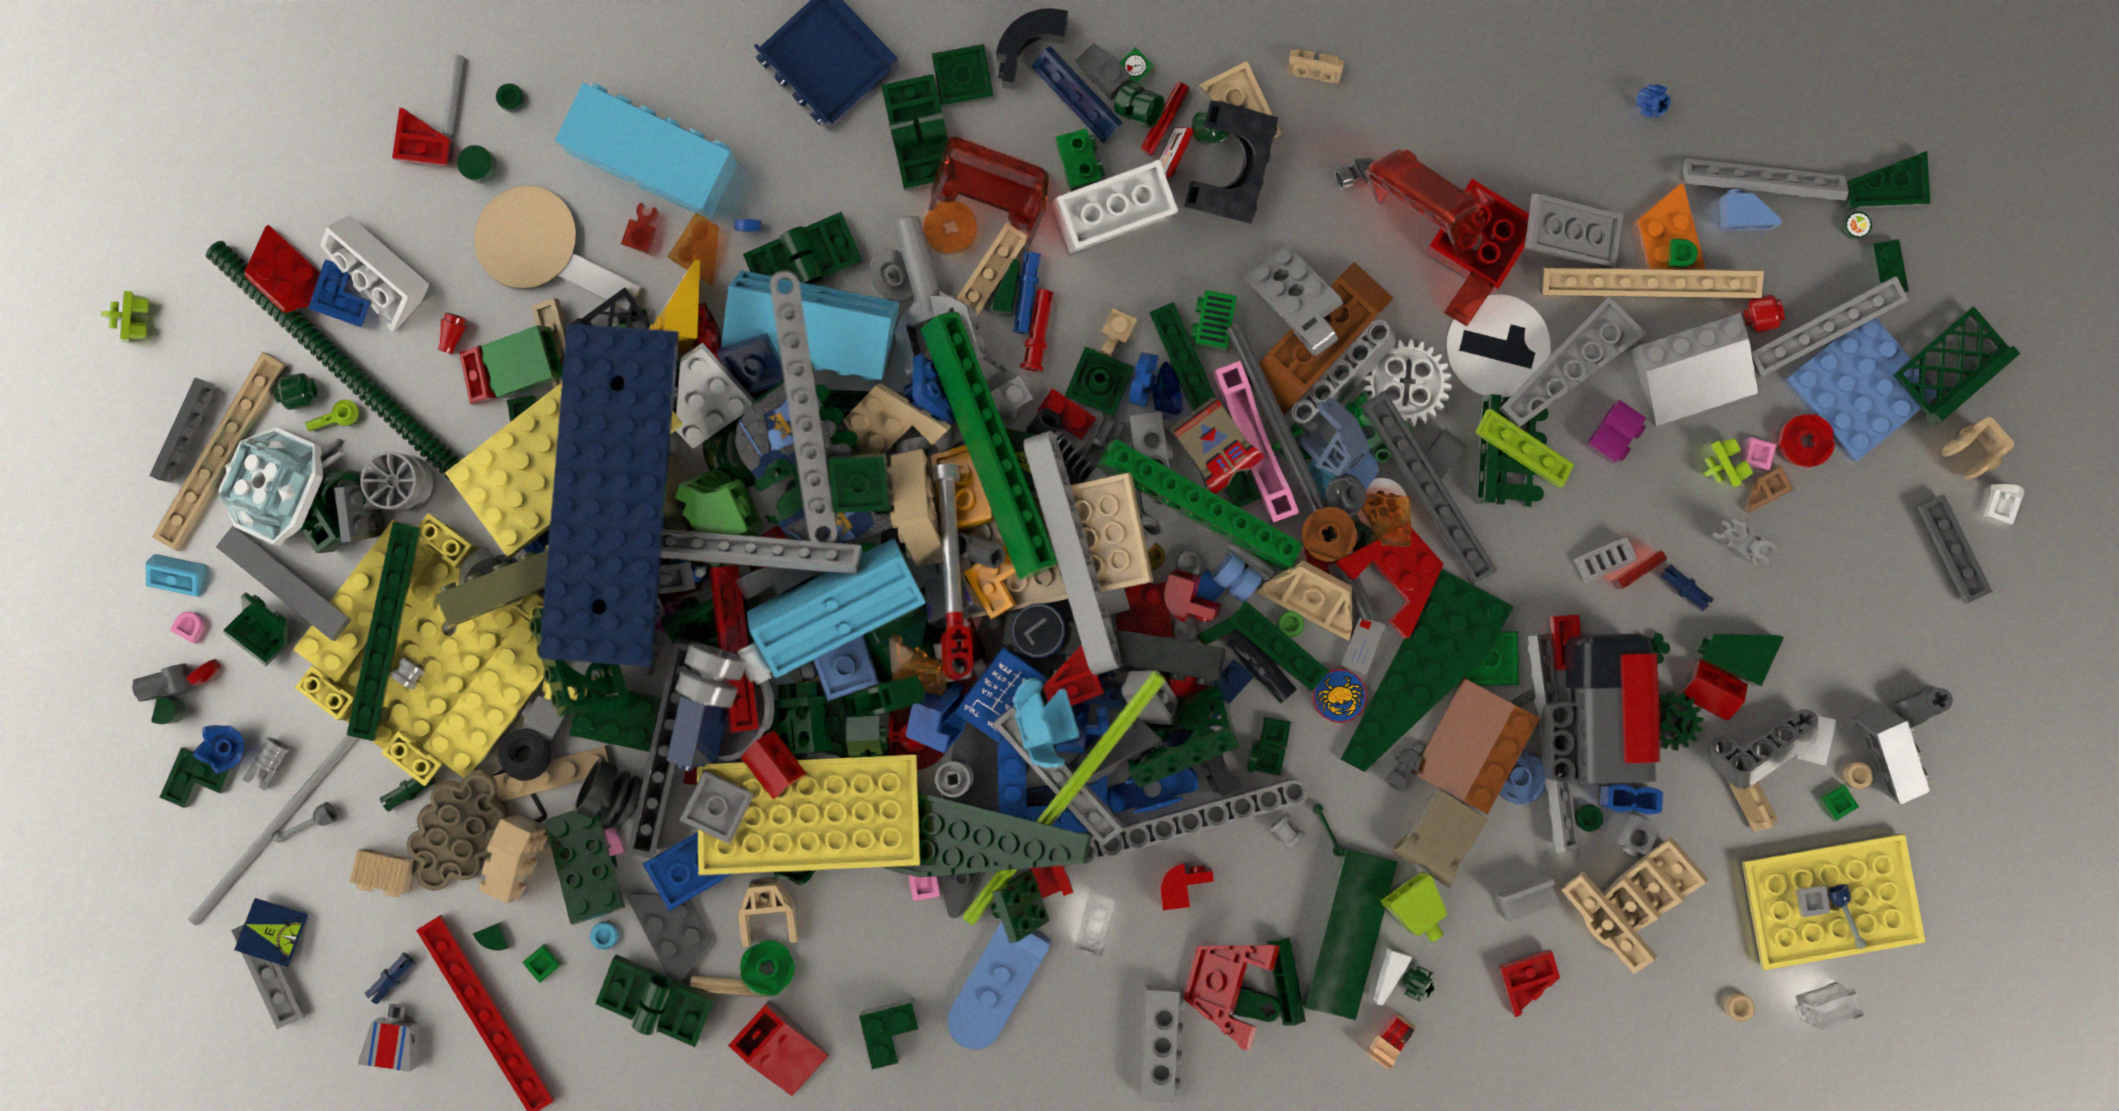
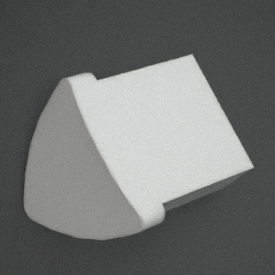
(2004, 502)

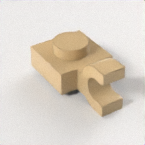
(1117, 329)

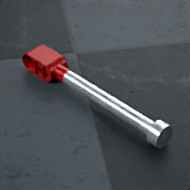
(946, 476)

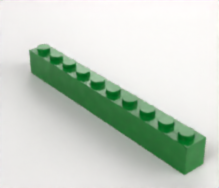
(988, 445)

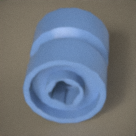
(1234, 575)

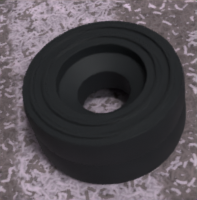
(516, 742)

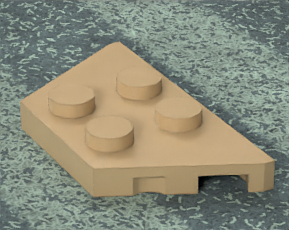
(1313, 596)

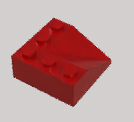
(1495, 247)

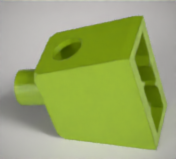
(1418, 906)

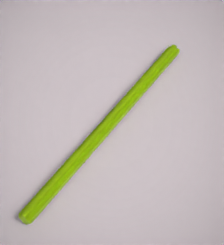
(1074, 784)

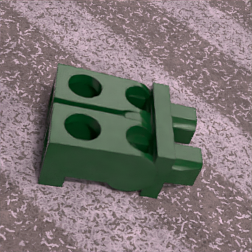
(801, 719)

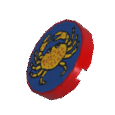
(1340, 696)

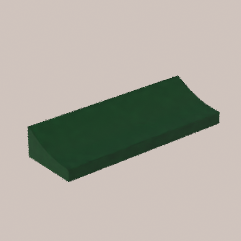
(1349, 934)

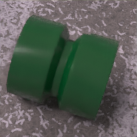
(1139, 105)

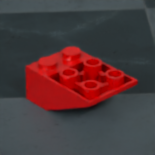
(778, 1049)

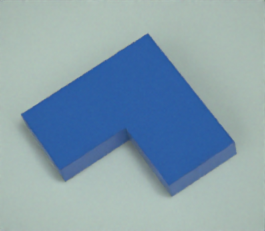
(333, 301)

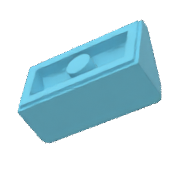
(175, 575)

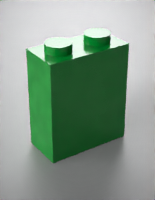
(522, 361)

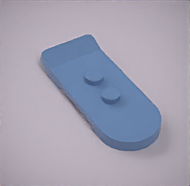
(995, 988)

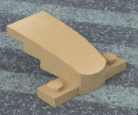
(1636, 900)

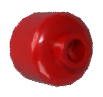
(1764, 313)

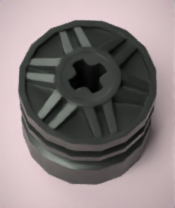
(604, 792)

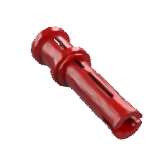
(1036, 343)

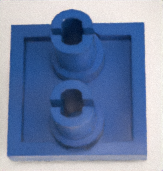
(928, 390)

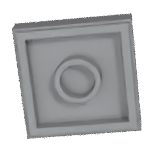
(717, 807)

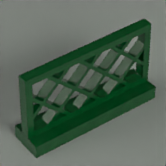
(1972, 382)

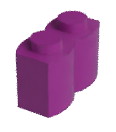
(1616, 432)

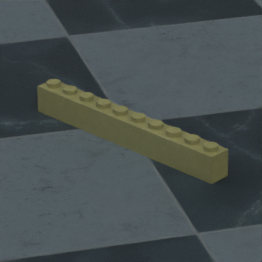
(519, 580)

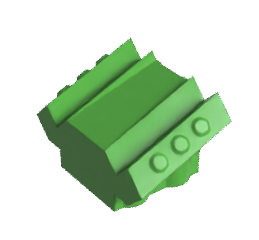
(719, 506)

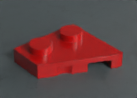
(1075, 679)
(1528, 978)

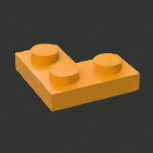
(990, 586)

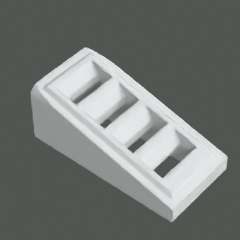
(1391, 971)

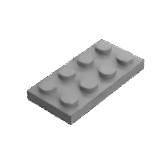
(1573, 231)

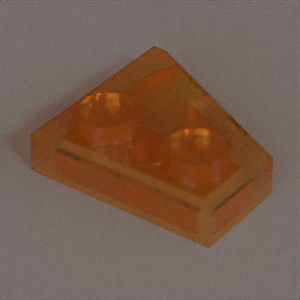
(697, 243)
(1389, 518)
(911, 662)

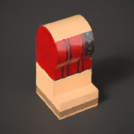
(1391, 1040)

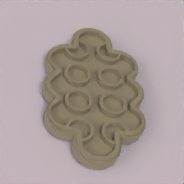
(455, 830)

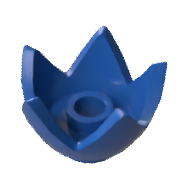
(211, 751)

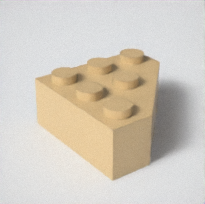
(915, 507)
(512, 857)

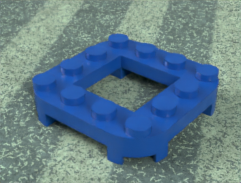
(1012, 788)

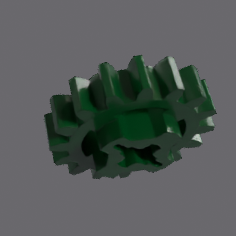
(1683, 716)

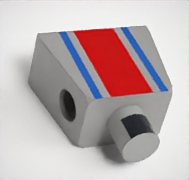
(391, 1042)

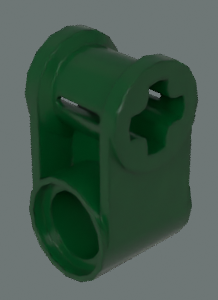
(1250, 1003)

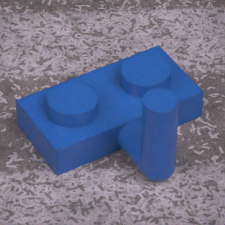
(1081, 717)

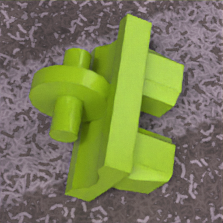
(129, 329)
(1734, 473)

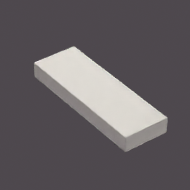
(598, 280)

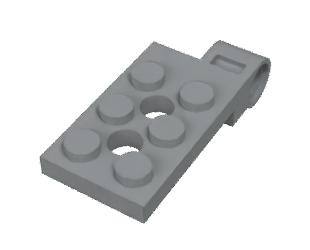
(1302, 313)

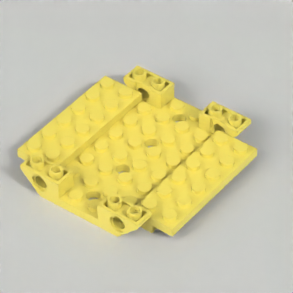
(471, 678)

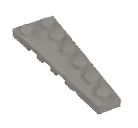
(1586, 350)

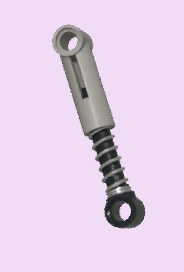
(1048, 420)

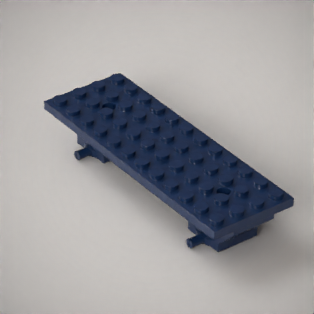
(609, 495)

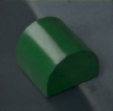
(168, 710)

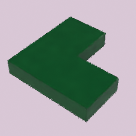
(186, 775)

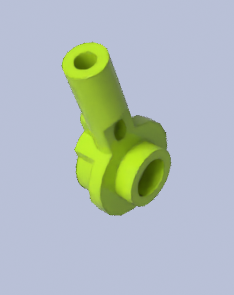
(343, 413)

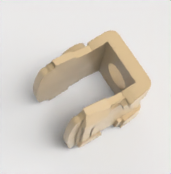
(1995, 448)

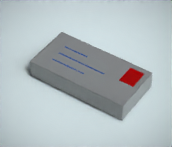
(1362, 645)

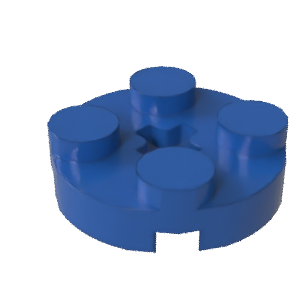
(1144, 379)

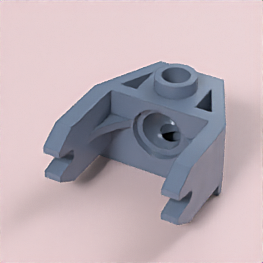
(1347, 445)

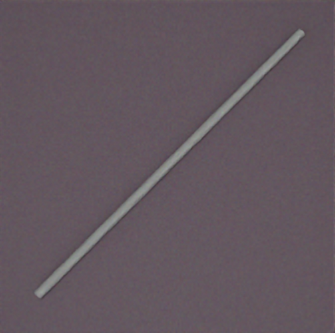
(277, 823)

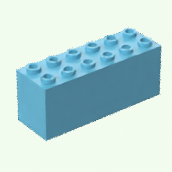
(646, 149)
(842, 327)
(834, 609)

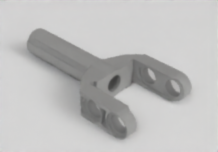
(928, 298)

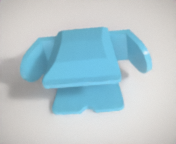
(1041, 725)

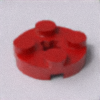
(1802, 425)

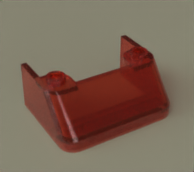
(993, 180)
(1428, 195)

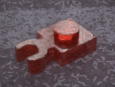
(640, 233)

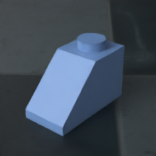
(1745, 212)

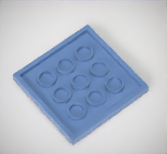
(1855, 387)

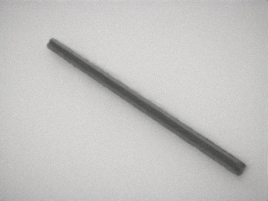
(1292, 453)

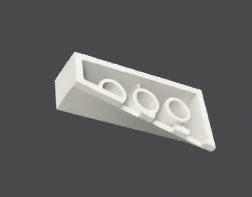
(375, 270)

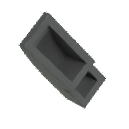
(774, 577)

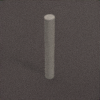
(453, 94)

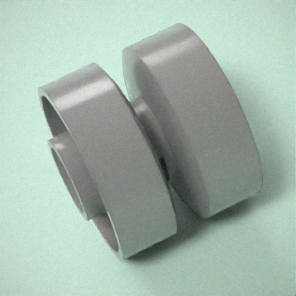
(396, 481)
(709, 683)

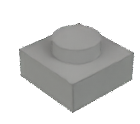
(1813, 900)

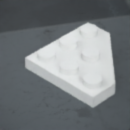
(707, 396)

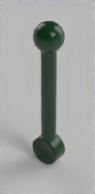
(1337, 849)

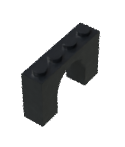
(1255, 135)

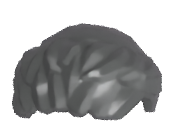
(1346, 494)

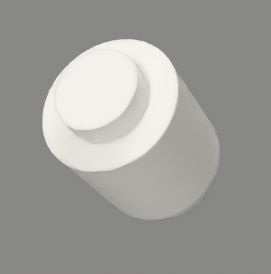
(756, 665)

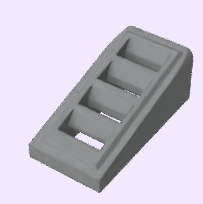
(1626, 548)

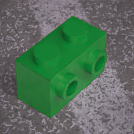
(1079, 159)

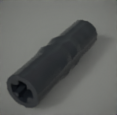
(1262, 667)

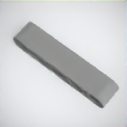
(1345, 362)

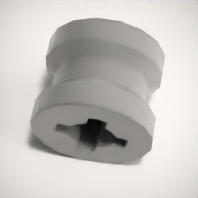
(407, 673)

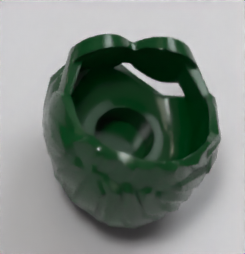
(338, 478)

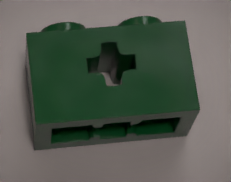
(322, 527)
(866, 737)

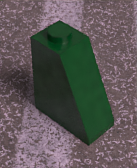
(1740, 655)

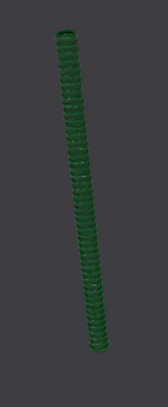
(339, 363)

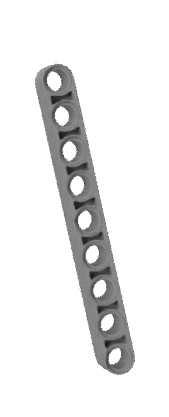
(1072, 553)
(1203, 821)

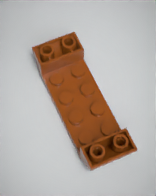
(1289, 363)

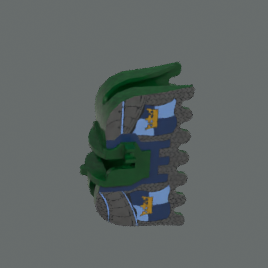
(768, 451)

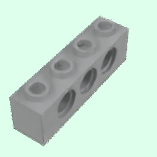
(1140, 427)
(1152, 1087)

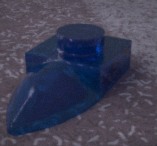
(1167, 391)

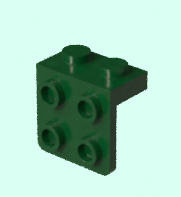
(258, 630)

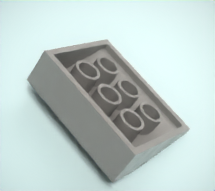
(1696, 369)

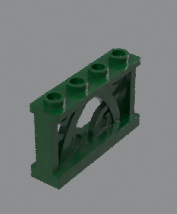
(562, 676)
(1195, 714)

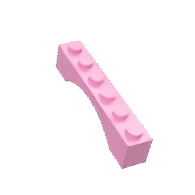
(1243, 411)

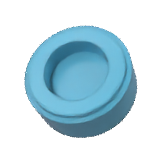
(604, 935)

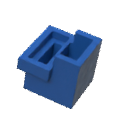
(935, 721)

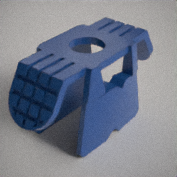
(1129, 795)

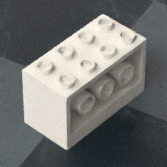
(1114, 207)

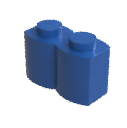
(1634, 798)

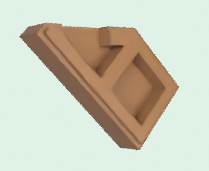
(1768, 488)

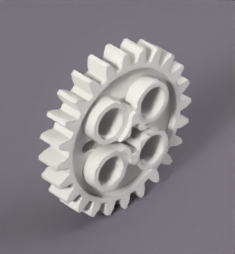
(1431, 385)

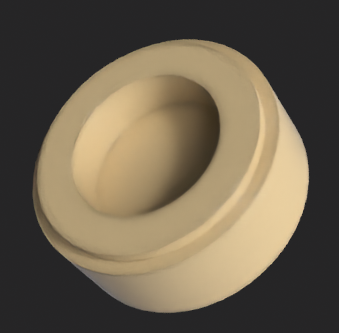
(1858, 775)
(1739, 1007)

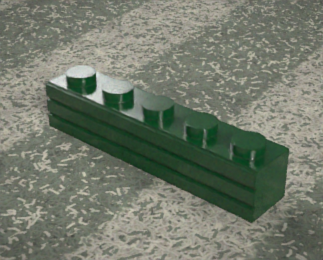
(1287, 983)

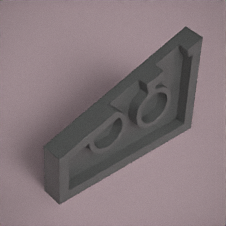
(1131, 745)

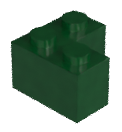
(880, 1030)

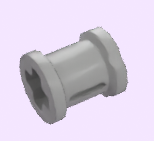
(1287, 831)

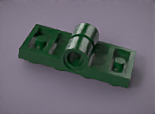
(916, 128)
(808, 251)
(584, 866)
(655, 1001)

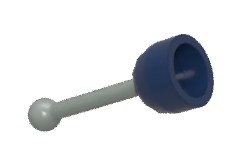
(1841, 896)

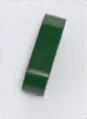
(1215, 632)

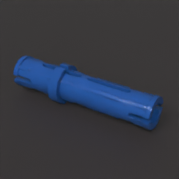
(1028, 281)

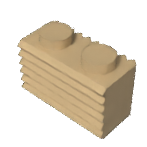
(382, 871)

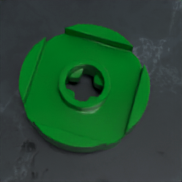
(760, 954)

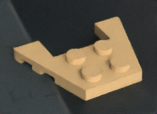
(885, 418)

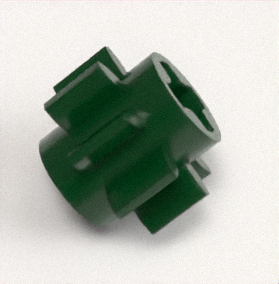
(1419, 983)

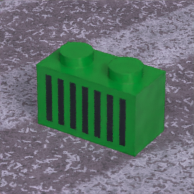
(1215, 318)

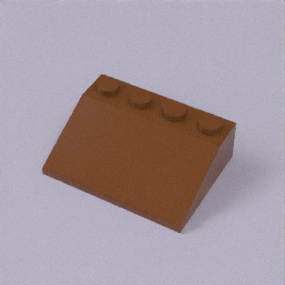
(1476, 745)

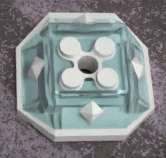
(272, 484)

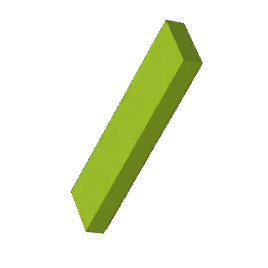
(1524, 448)

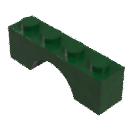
(885, 697)

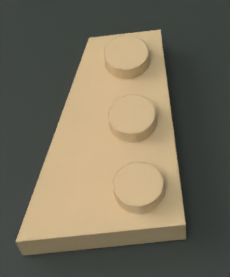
(1238, 88)

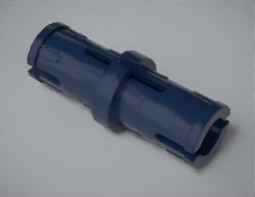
(1686, 587)
(390, 978)

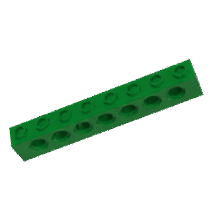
(1201, 505)

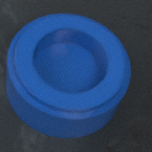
(747, 225)

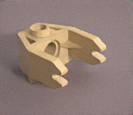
(758, 903)

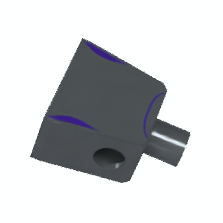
(936, 598)

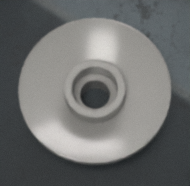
(890, 264)

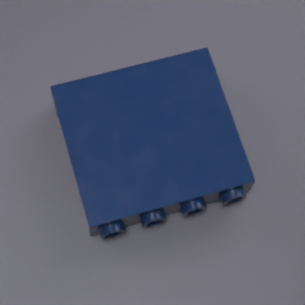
(827, 59)

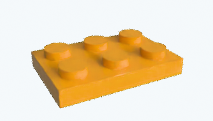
(971, 500)

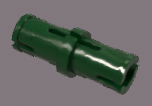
(406, 791)

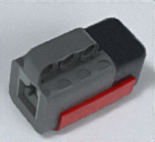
(1609, 712)

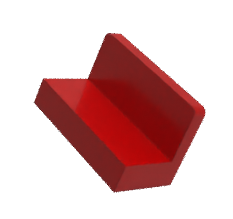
(1716, 691)
(773, 764)
(1052, 880)

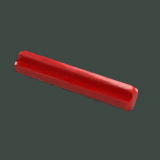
(1170, 109)

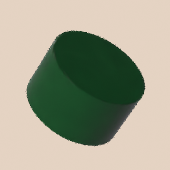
(476, 164)

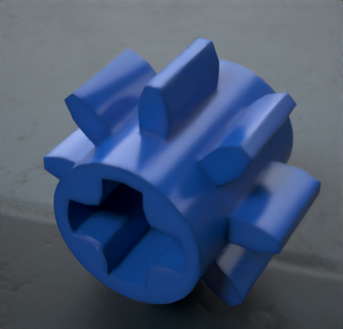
(1653, 100)

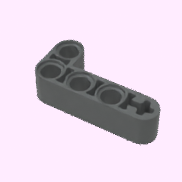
(1797, 731)

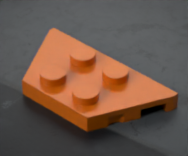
(1666, 221)

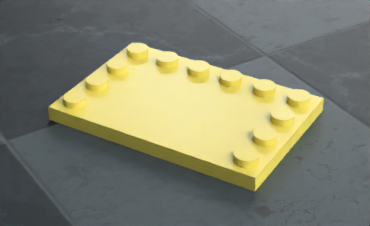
(1880, 904)

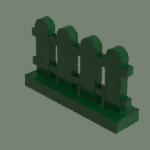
(1490, 463)

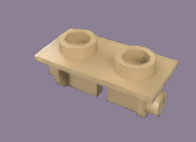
(1325, 69)
(1755, 806)

